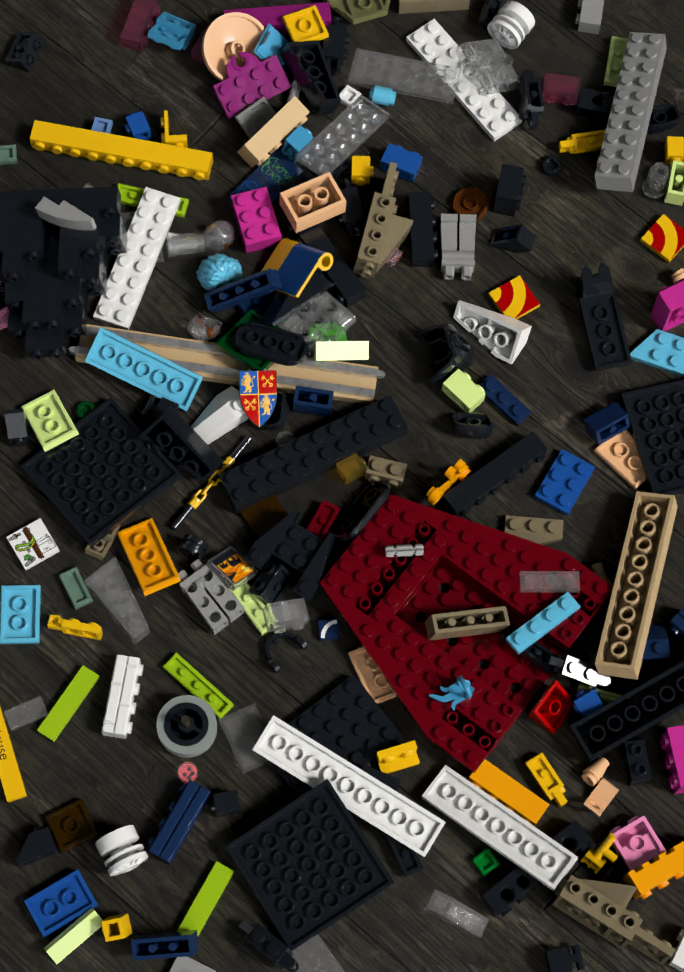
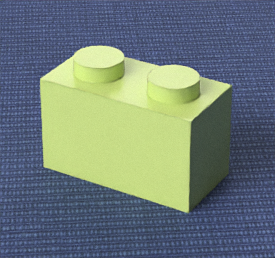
(675, 184)
(463, 391)

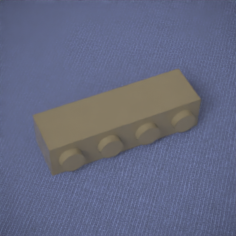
(421, 6)
(467, 623)

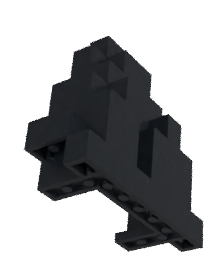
(55, 268)

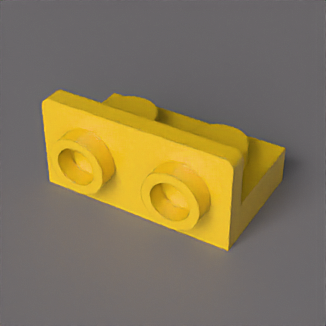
(398, 757)

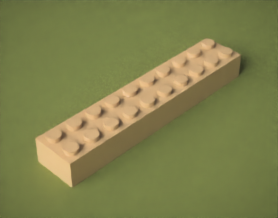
(636, 585)

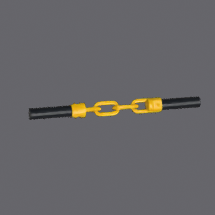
(194, 501)

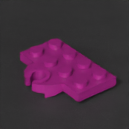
(249, 83)

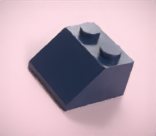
(657, 646)

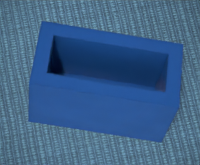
(407, 162)

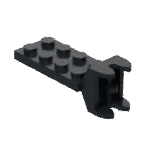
(602, 319)

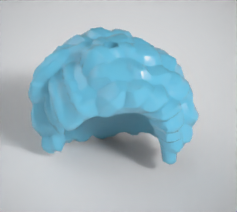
(218, 271)

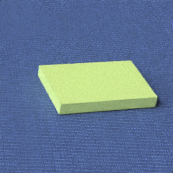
(49, 420)

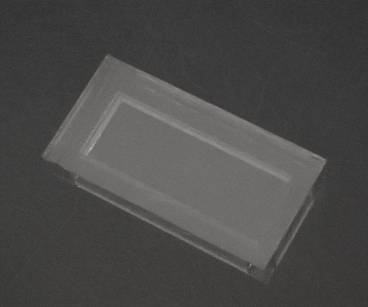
(25, 713)

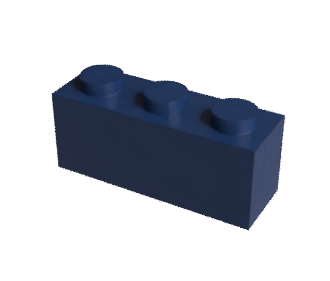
(164, 945)

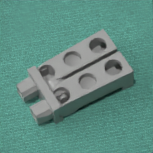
(463, 258)
(205, 582)

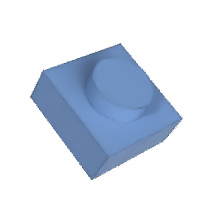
(102, 125)

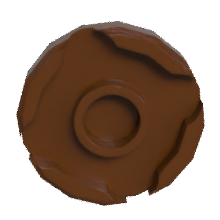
(470, 202)

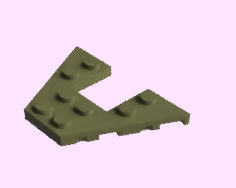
(360, 10)

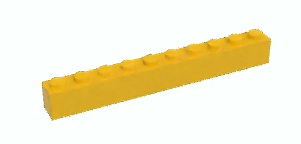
(121, 150)

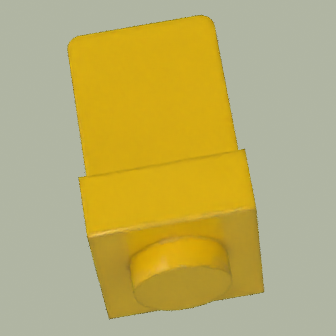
(176, 140)

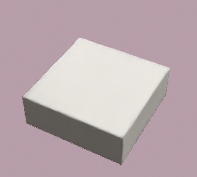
(348, 95)

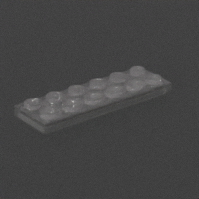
(405, 75)
(342, 136)

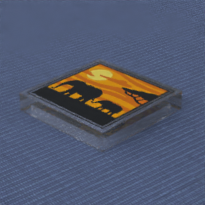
(232, 568)

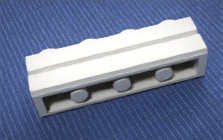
(121, 696)

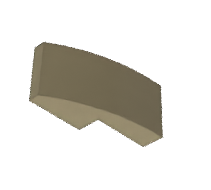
(101, 548)

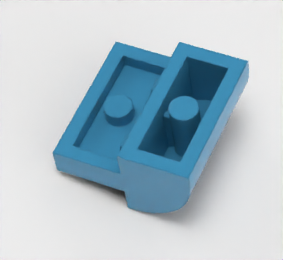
(172, 31)

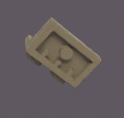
(387, 470)

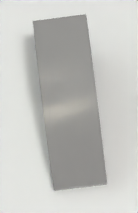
(64, 215)

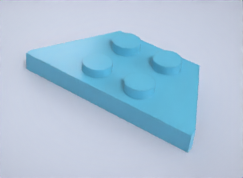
(662, 352)

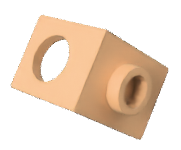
(601, 796)

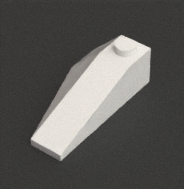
(498, 332)
(220, 416)

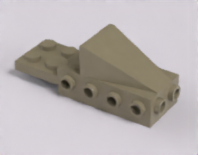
(382, 229)
(603, 910)

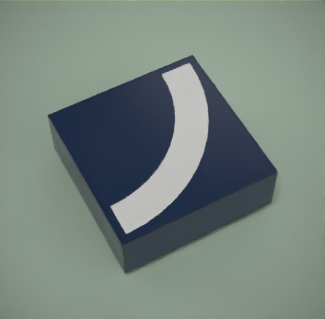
(328, 629)

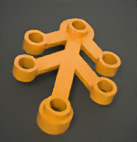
(457, 473)

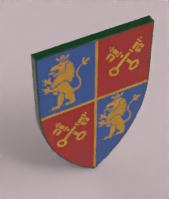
(258, 394)

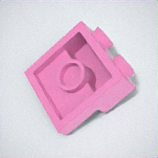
(637, 842)

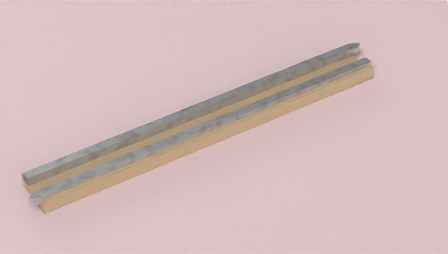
(348, 380)

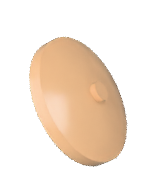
(227, 37)

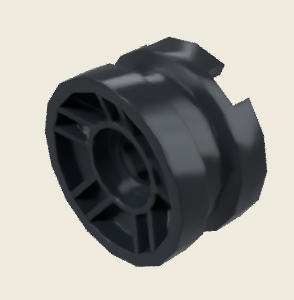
(192, 547)

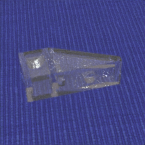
(456, 913)

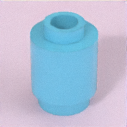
(382, 95)

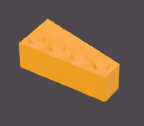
(657, 872)

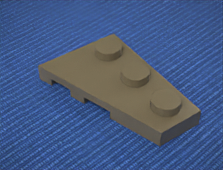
(535, 529)

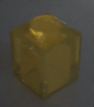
(351, 468)

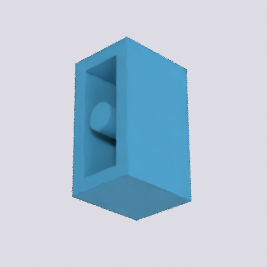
(296, 142)

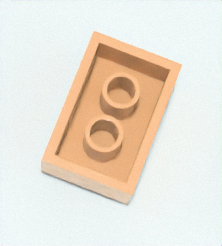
(312, 202)

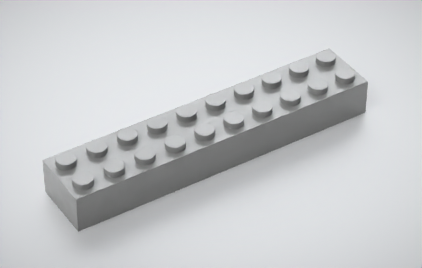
(631, 112)

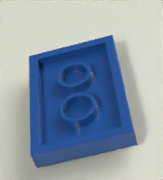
(564, 482)
(60, 903)

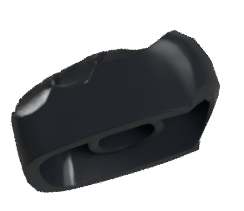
(663, 118)
(279, 415)
(472, 425)

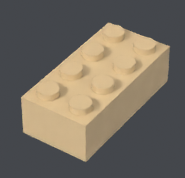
(276, 129)

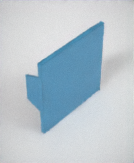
(270, 44)

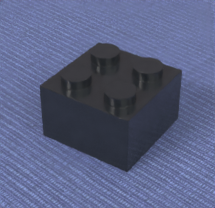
(509, 190)

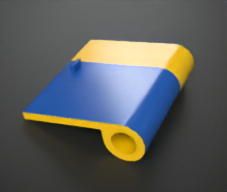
(297, 264)

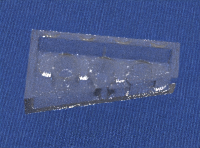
(115, 595)

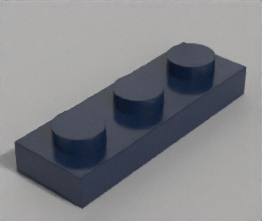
(505, 400)

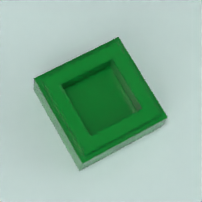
(485, 862)

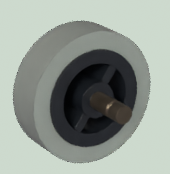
(186, 726)

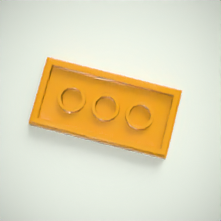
(148, 556)

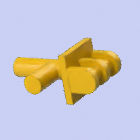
(595, 859)

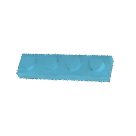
(543, 623)

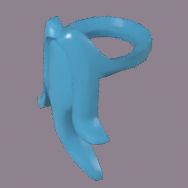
(458, 692)

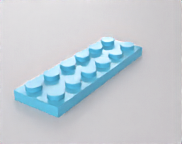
(143, 368)

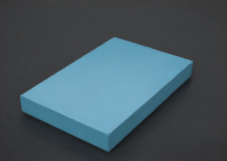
(20, 614)

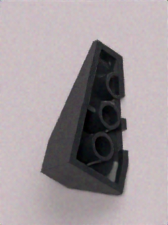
(283, 303)

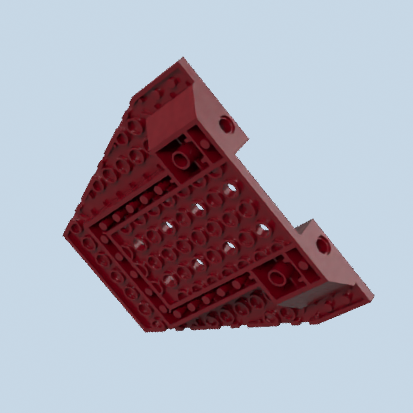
(482, 570)

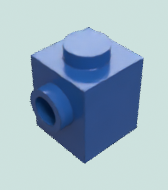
(137, 126)
(587, 702)

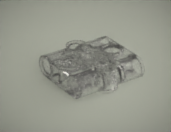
(487, 66)
(317, 308)

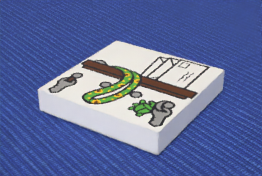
(33, 544)

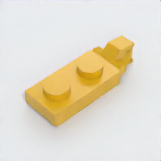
(582, 142)
(75, 627)
(547, 778)

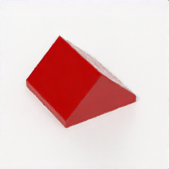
(552, 707)

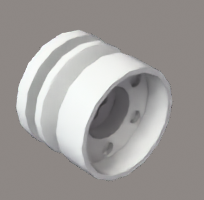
(511, 24)
(123, 853)

